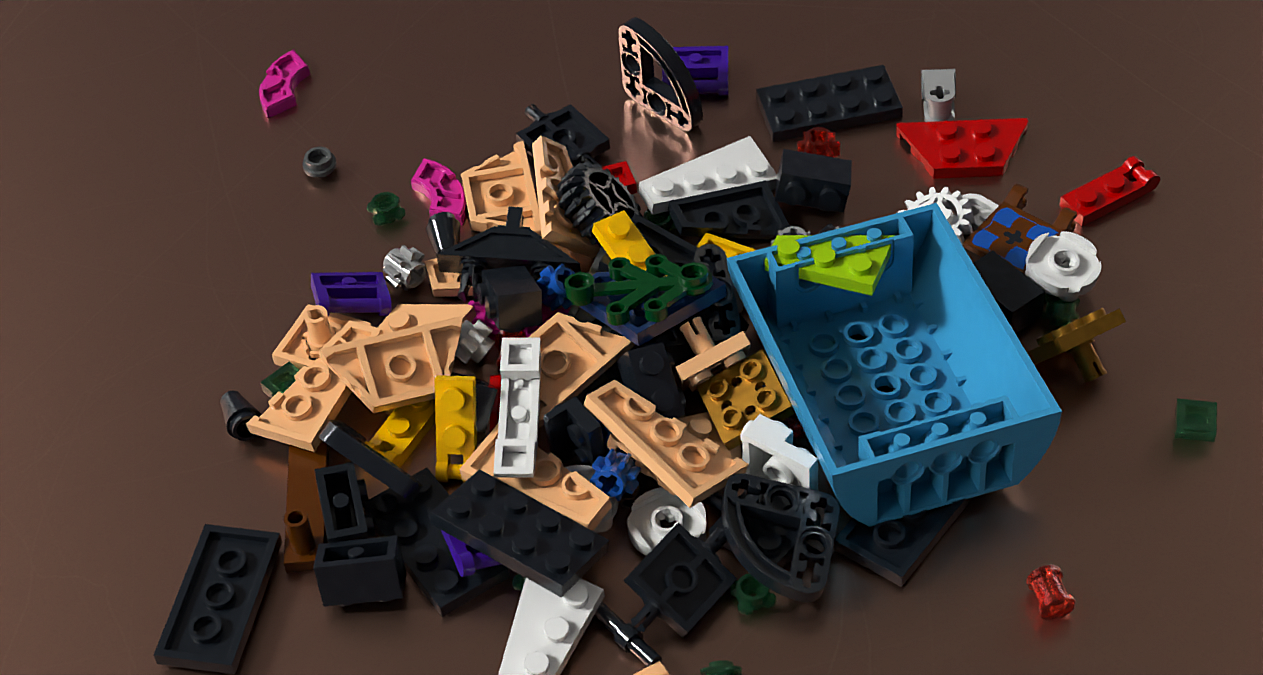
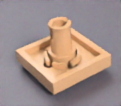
(315, 328)
(708, 357)

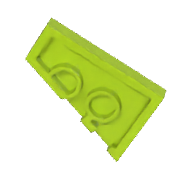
(851, 272)

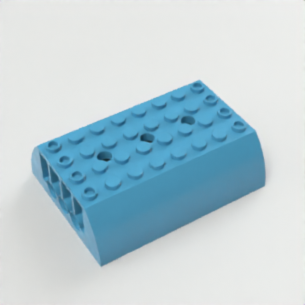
(965, 394)

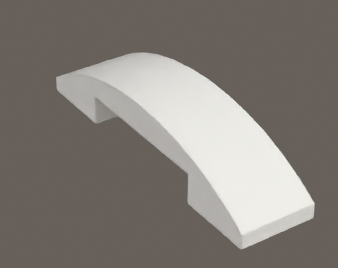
(518, 408)

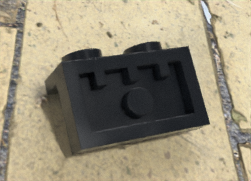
(574, 433)

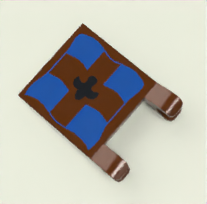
(1011, 230)

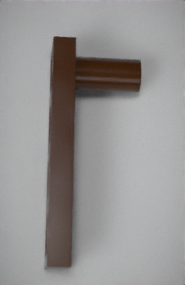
(303, 510)

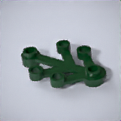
(689, 280)

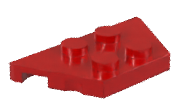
(964, 146)

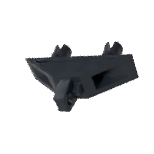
(501, 248)

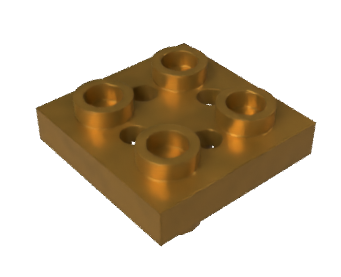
(1078, 340)
(745, 400)

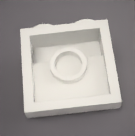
(772, 456)

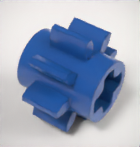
(553, 286)
(615, 474)

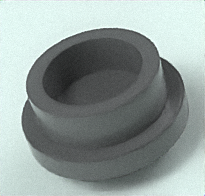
(319, 162)

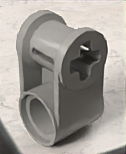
(938, 94)

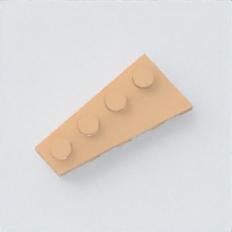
(678, 458)

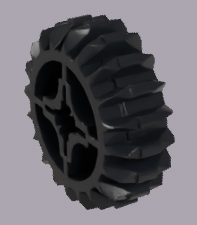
(592, 195)

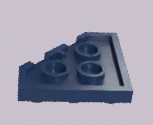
(641, 330)

